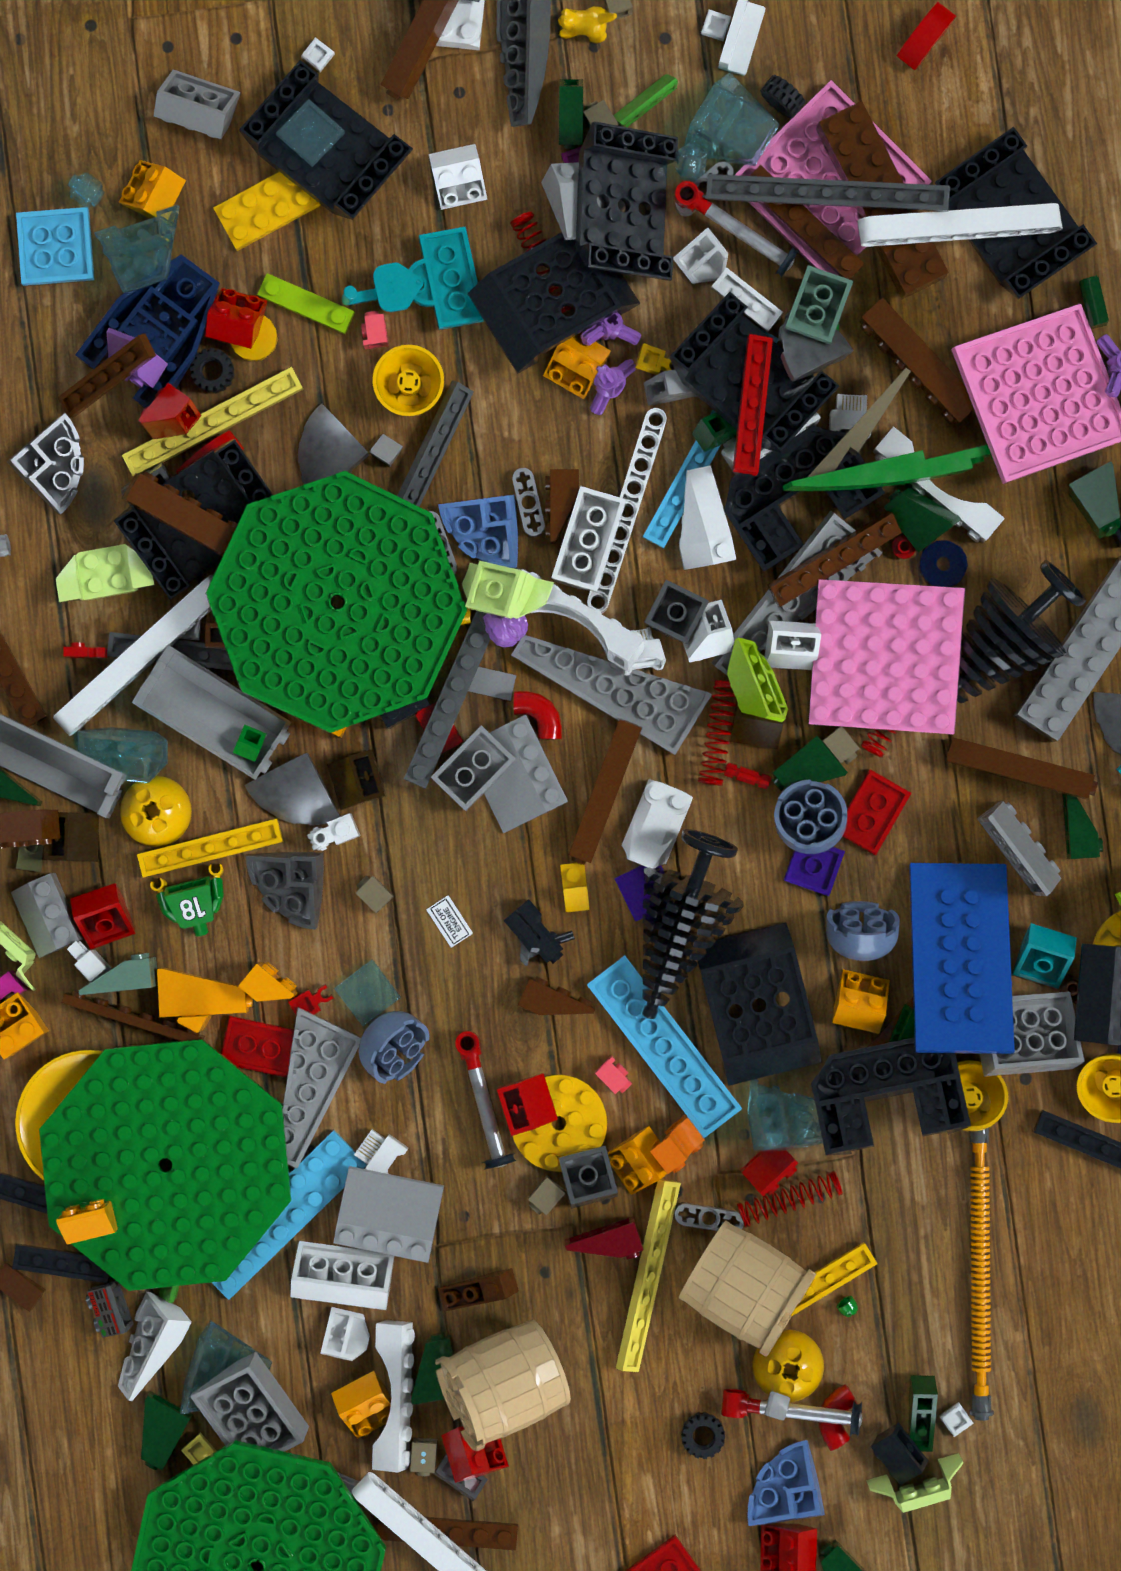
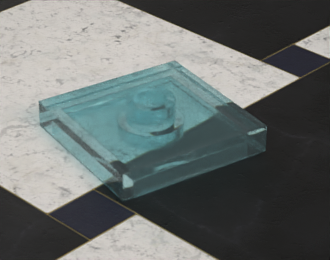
(310, 132)
(367, 992)

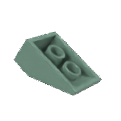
(819, 304)
(129, 975)

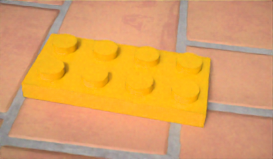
(263, 209)

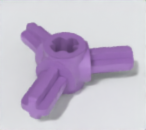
(610, 329)
(1114, 365)
(610, 384)

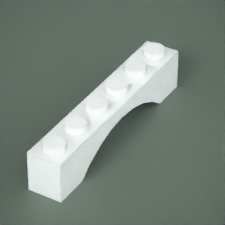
(976, 518)
(619, 643)
(395, 1347)

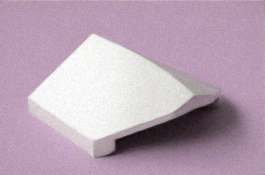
(702, 258)
(345, 1335)

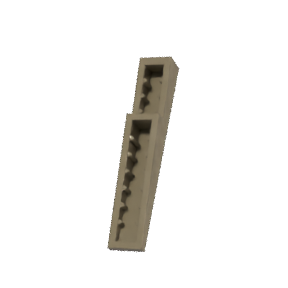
(861, 430)

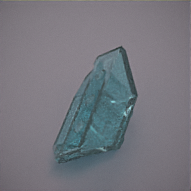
(131, 751)

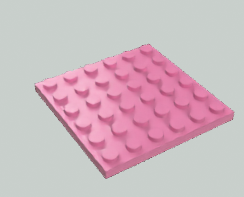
(801, 154)
(1040, 393)
(887, 656)

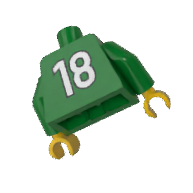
(192, 901)

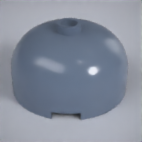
(810, 817)
(861, 942)
(383, 1037)

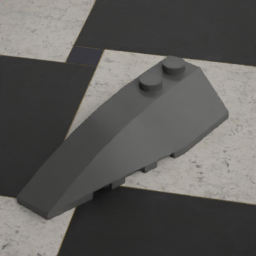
(524, 39)

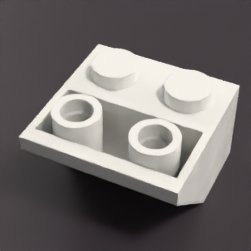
(458, 176)
(712, 634)
(792, 645)

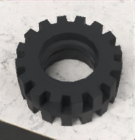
(782, 96)
(208, 356)
(696, 1421)

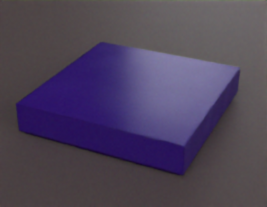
(815, 871)
(632, 889)

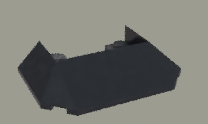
(755, 500)
(881, 1073)

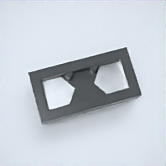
(469, 1488)

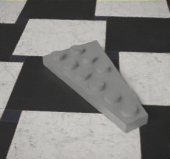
(315, 1070)

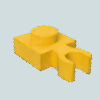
(652, 360)

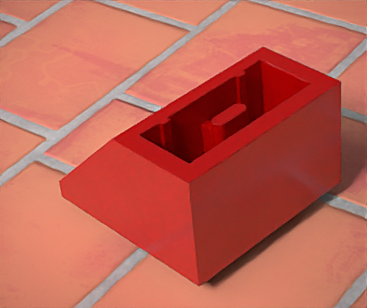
(235, 318)
(169, 414)
(527, 1104)
(768, 1169)
(470, 1464)
(788, 1547)

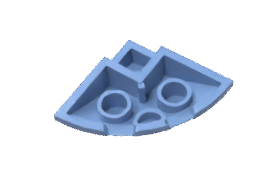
(484, 528)
(786, 1488)

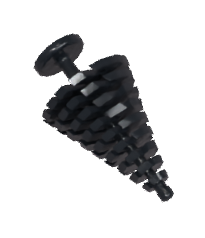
(1011, 634)
(683, 915)

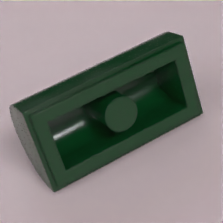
(1094, 302)

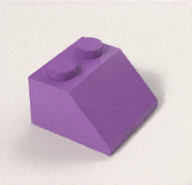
(148, 373)

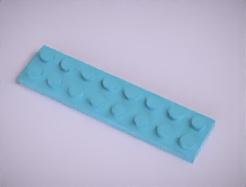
(665, 1048)
(312, 1188)

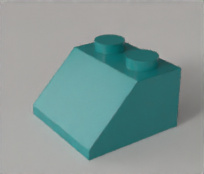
(1045, 956)

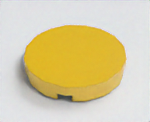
(263, 345)

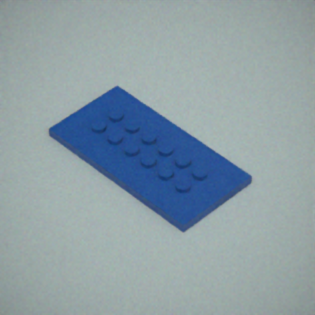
(961, 958)

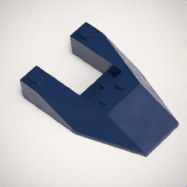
(170, 315)

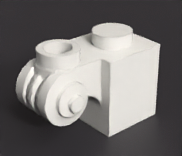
(338, 830)

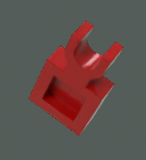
(78, 650)
(308, 1001)

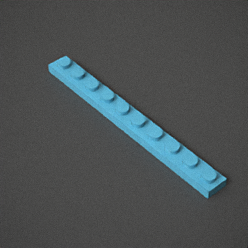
(673, 503)

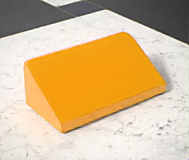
(195, 1023)

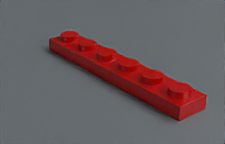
(752, 405)

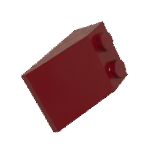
(611, 1240)

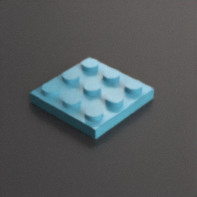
(55, 246)

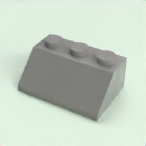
(196, 104)
(46, 914)

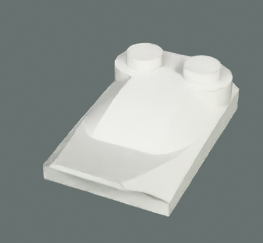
(464, 26)
(656, 824)

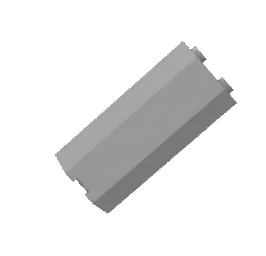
(209, 710)
(59, 767)

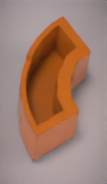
(679, 1143)

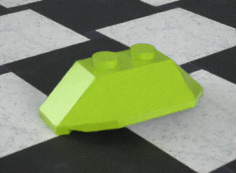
(755, 682)

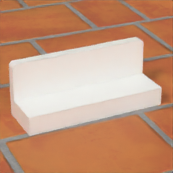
(741, 37)
(759, 308)

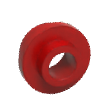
(897, 550)

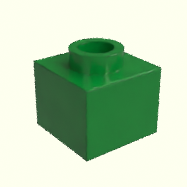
(249, 743)

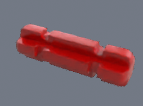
(747, 775)

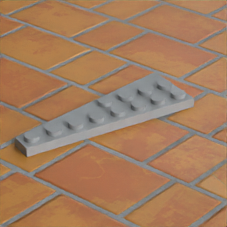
(757, 622)

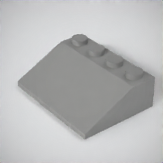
(528, 784)
(1019, 848)
(1041, 1037)
(388, 1214)
(251, 1407)

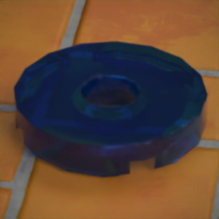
(947, 550)

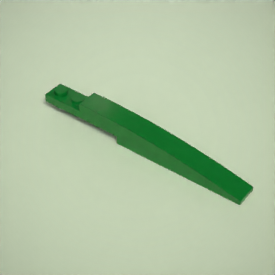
(893, 471)

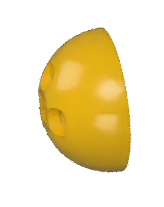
(398, 371)
(168, 815)
(1098, 1091)
(986, 1093)
(789, 1351)

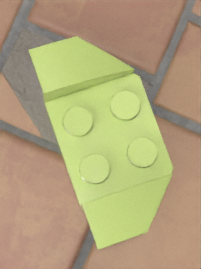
(103, 574)
(504, 590)
(18, 951)
(928, 1493)

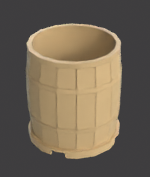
(746, 1287)
(503, 1383)

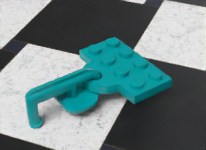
(446, 275)

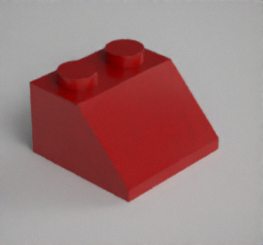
(102, 916)

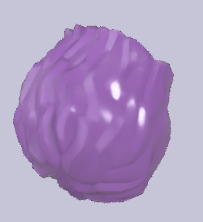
(505, 631)

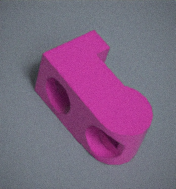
(10, 984)

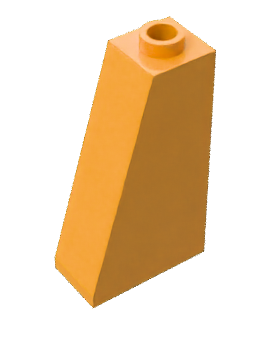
(196, 995)

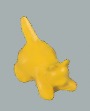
(586, 22)

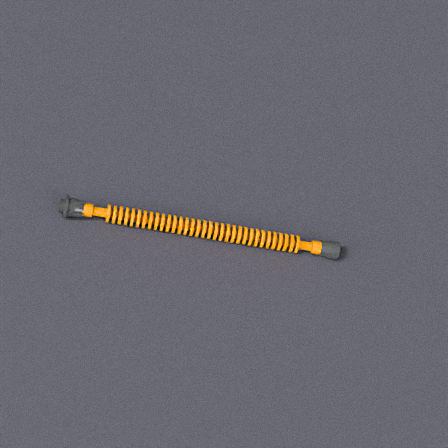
(980, 1399)

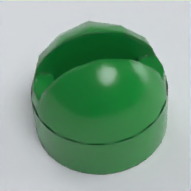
(847, 1306)

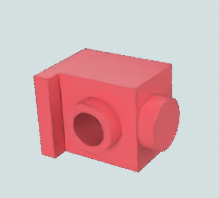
(374, 330)
(613, 1075)

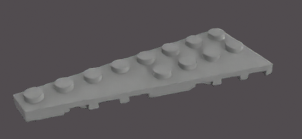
(655, 703)

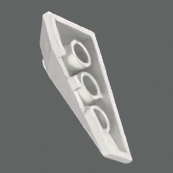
(705, 529)
(157, 1335)

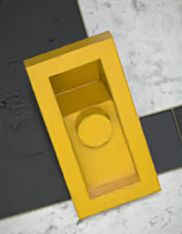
(574, 887)

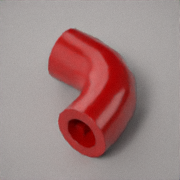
(542, 710)
(835, 1434)

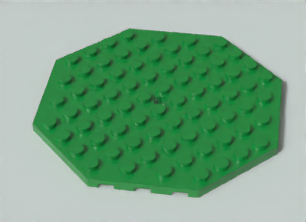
(278, 611)
(224, 1153)
(255, 1507)

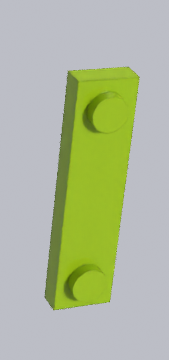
(306, 303)

